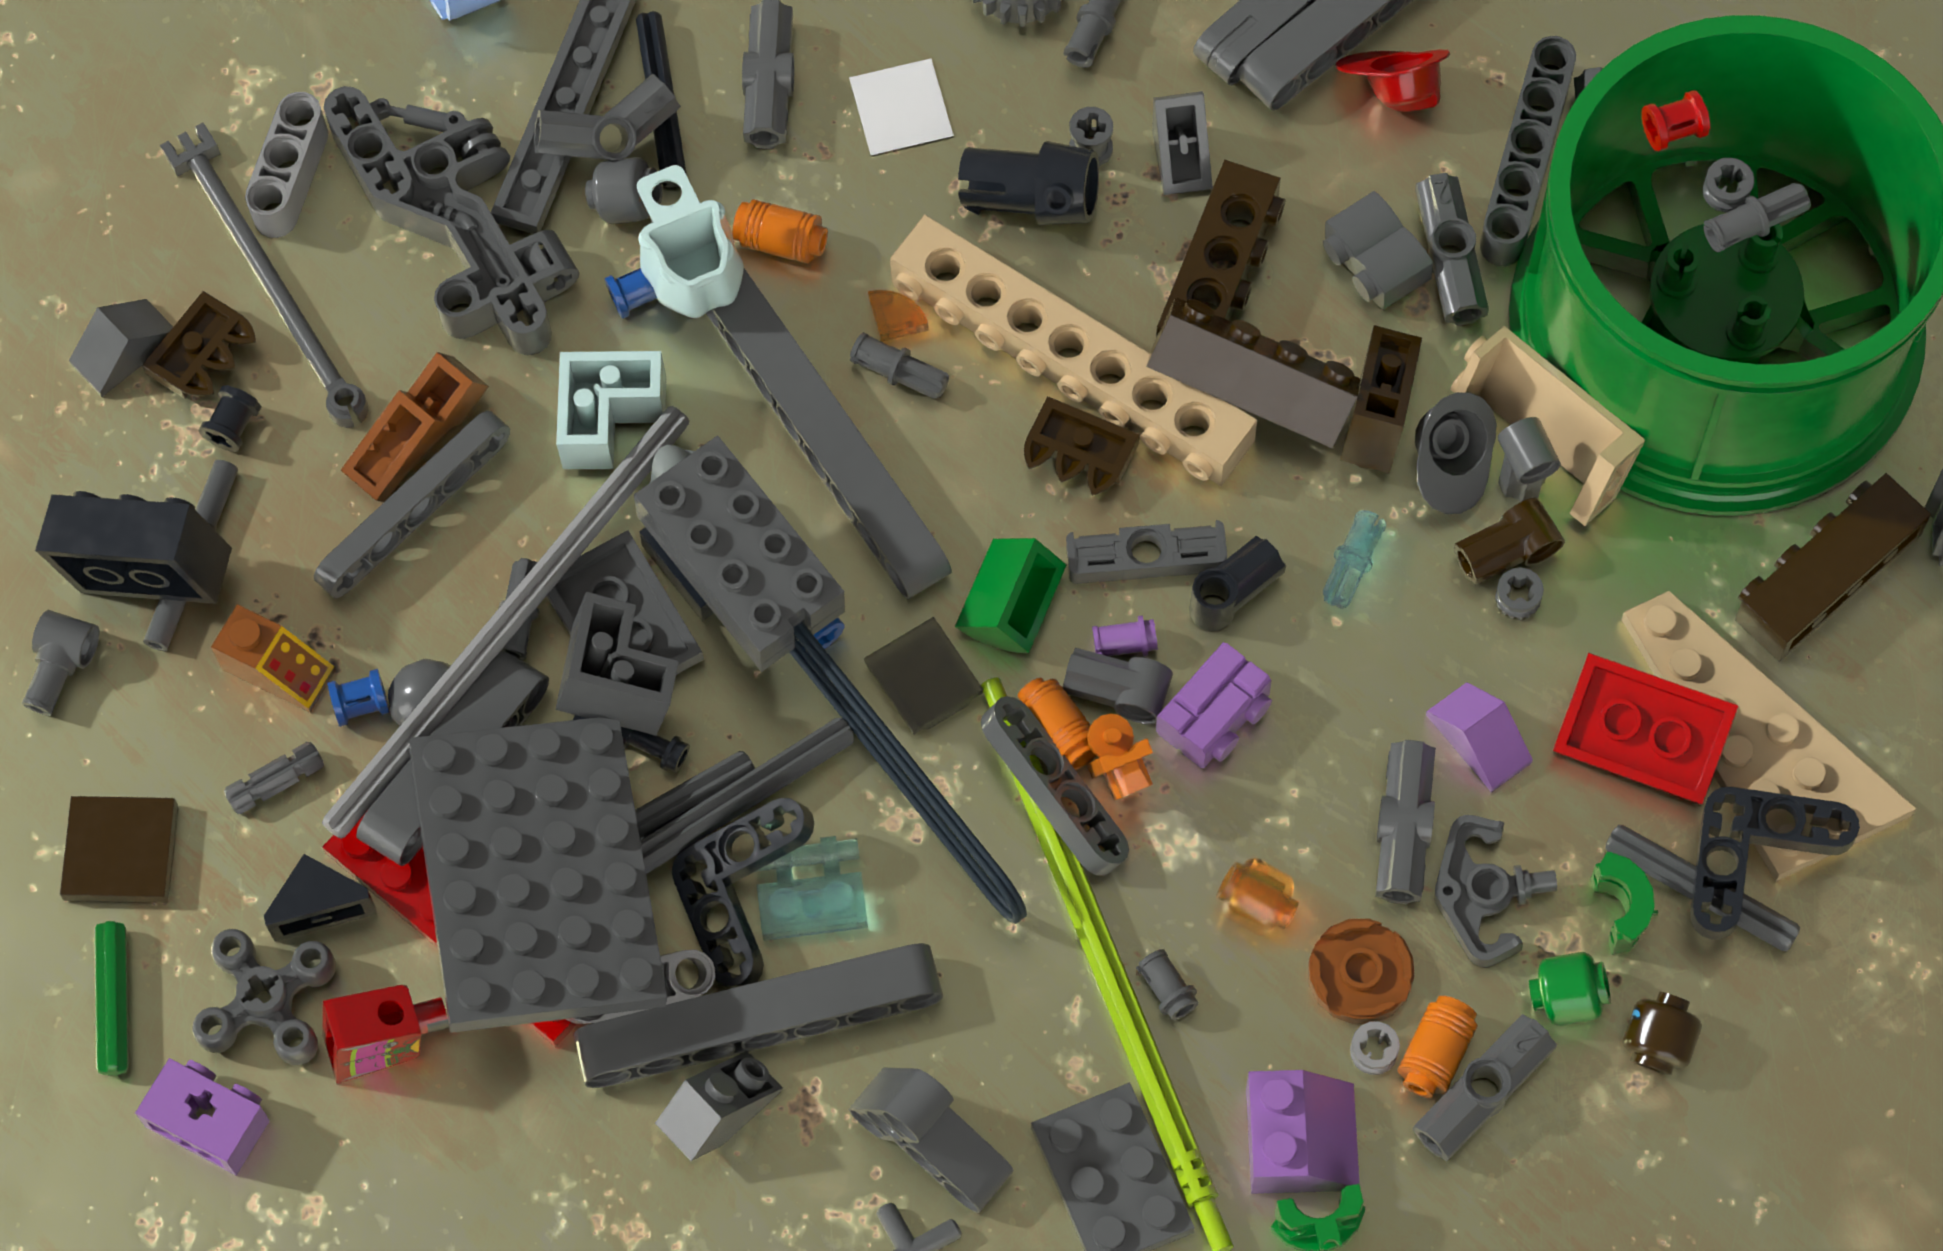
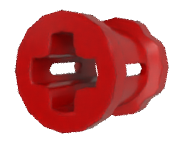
(1675, 120)

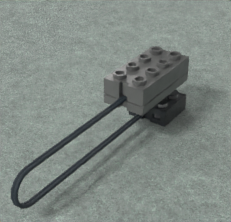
(750, 567)

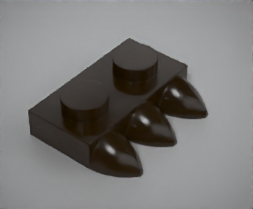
(198, 344)
(1079, 444)

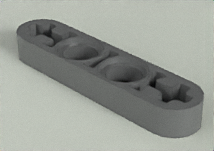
(1060, 782)

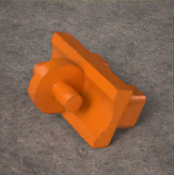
(1119, 760)

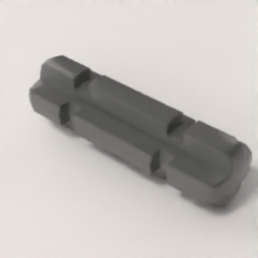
(273, 777)

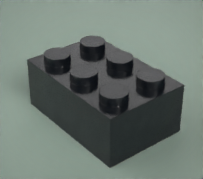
(134, 547)

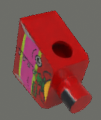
(377, 1030)

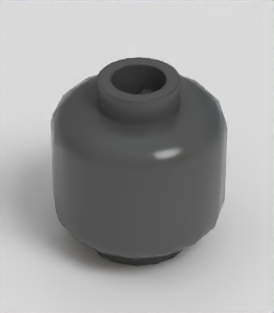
(615, 190)

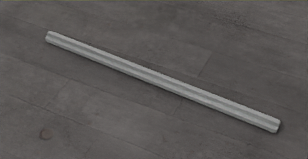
(504, 623)

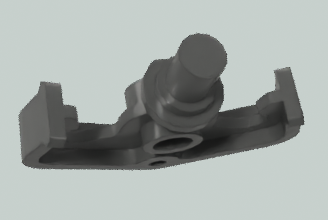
(1472, 891)

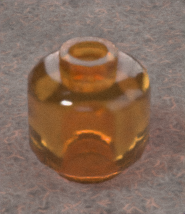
(1257, 896)

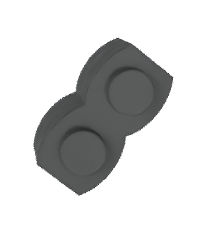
(1377, 251)

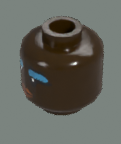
(1662, 1033)

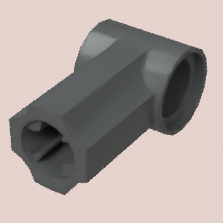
(1527, 459)
(1132, 687)

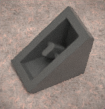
(1182, 142)
(118, 343)

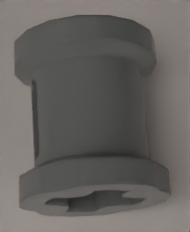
(1081, 129)

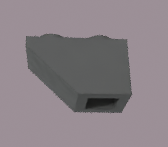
(717, 1104)

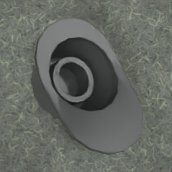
(1455, 452)

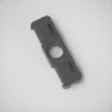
(1111, 557)

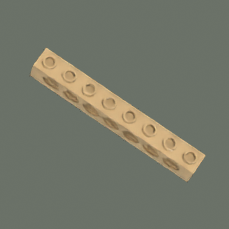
(937, 250)

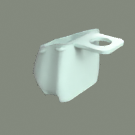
(688, 249)

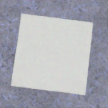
(901, 106)

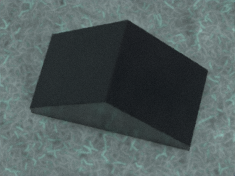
(315, 900)

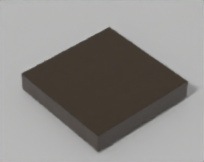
(119, 849)

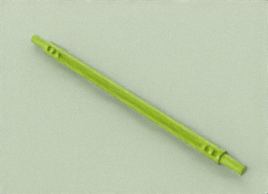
(1126, 1013)

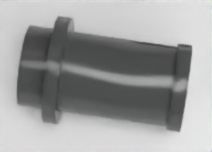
(1167, 984)

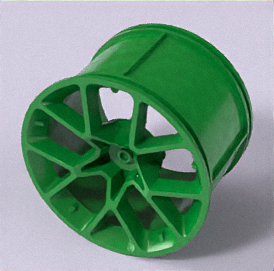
(1688, 376)

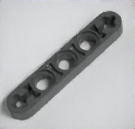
(411, 504)

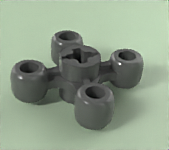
(249, 1009)

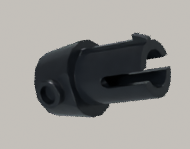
(1053, 184)

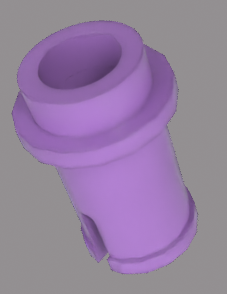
(1126, 638)

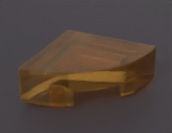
(896, 315)

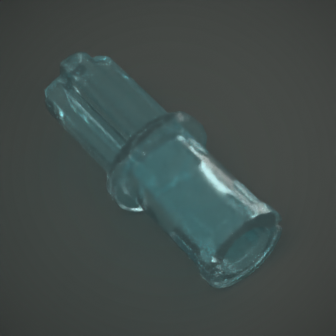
(1353, 559)

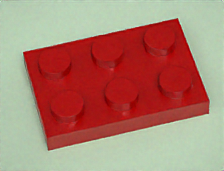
(1646, 728)

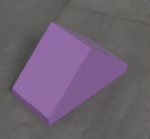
(1482, 734)

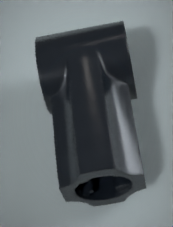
(1235, 581)

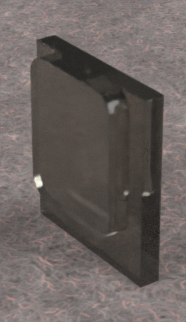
(924, 676)

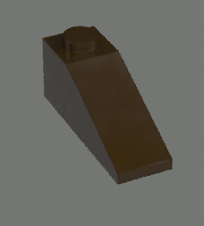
(1382, 399)

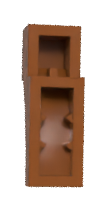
(413, 425)

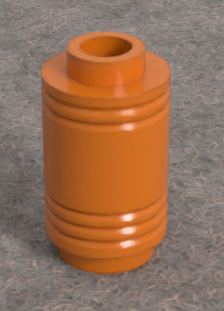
(779, 231)
(1060, 719)
(1438, 1047)

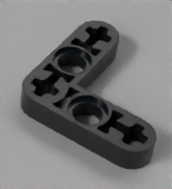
(1753, 829)
(724, 871)

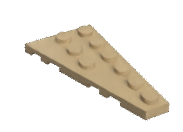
(1772, 739)

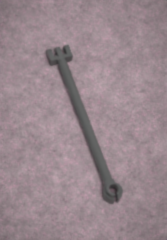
(197, 159)

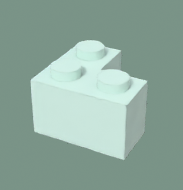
(603, 391)

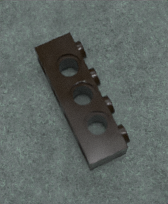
(1236, 194)

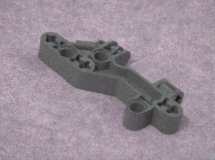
(498, 275)

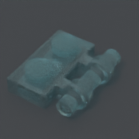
(815, 903)

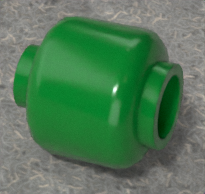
(1570, 988)

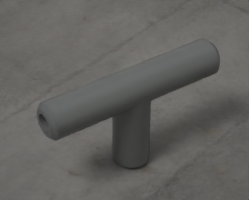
(903, 1239)

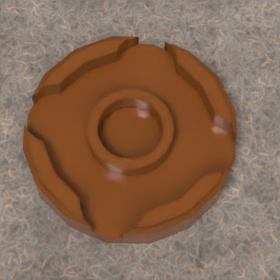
(1360, 971)

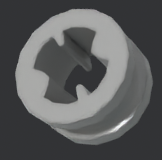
(1359, 1041)

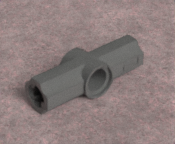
(768, 74)
(1455, 273)
(1405, 822)
(1464, 1111)

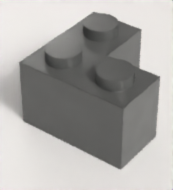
(608, 677)

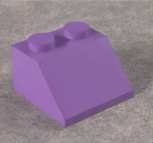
(1301, 1132)

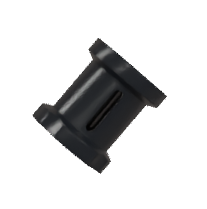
(230, 418)

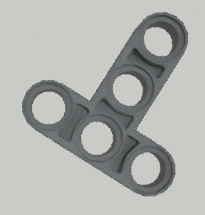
(916, 1115)

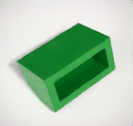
(1011, 594)

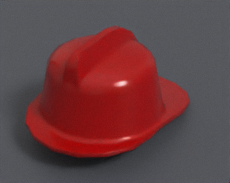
(1398, 77)

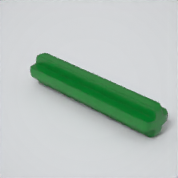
(111, 998)

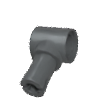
(60, 647)

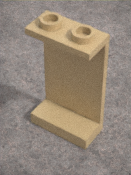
(1582, 432)

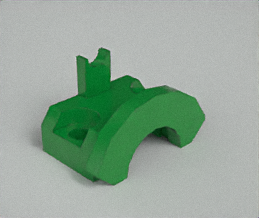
(1631, 886)
(1319, 1234)

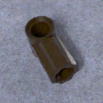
(1520, 536)

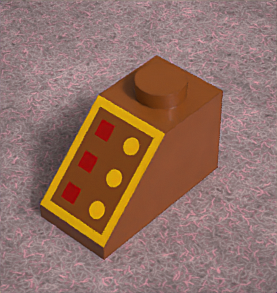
(271, 658)

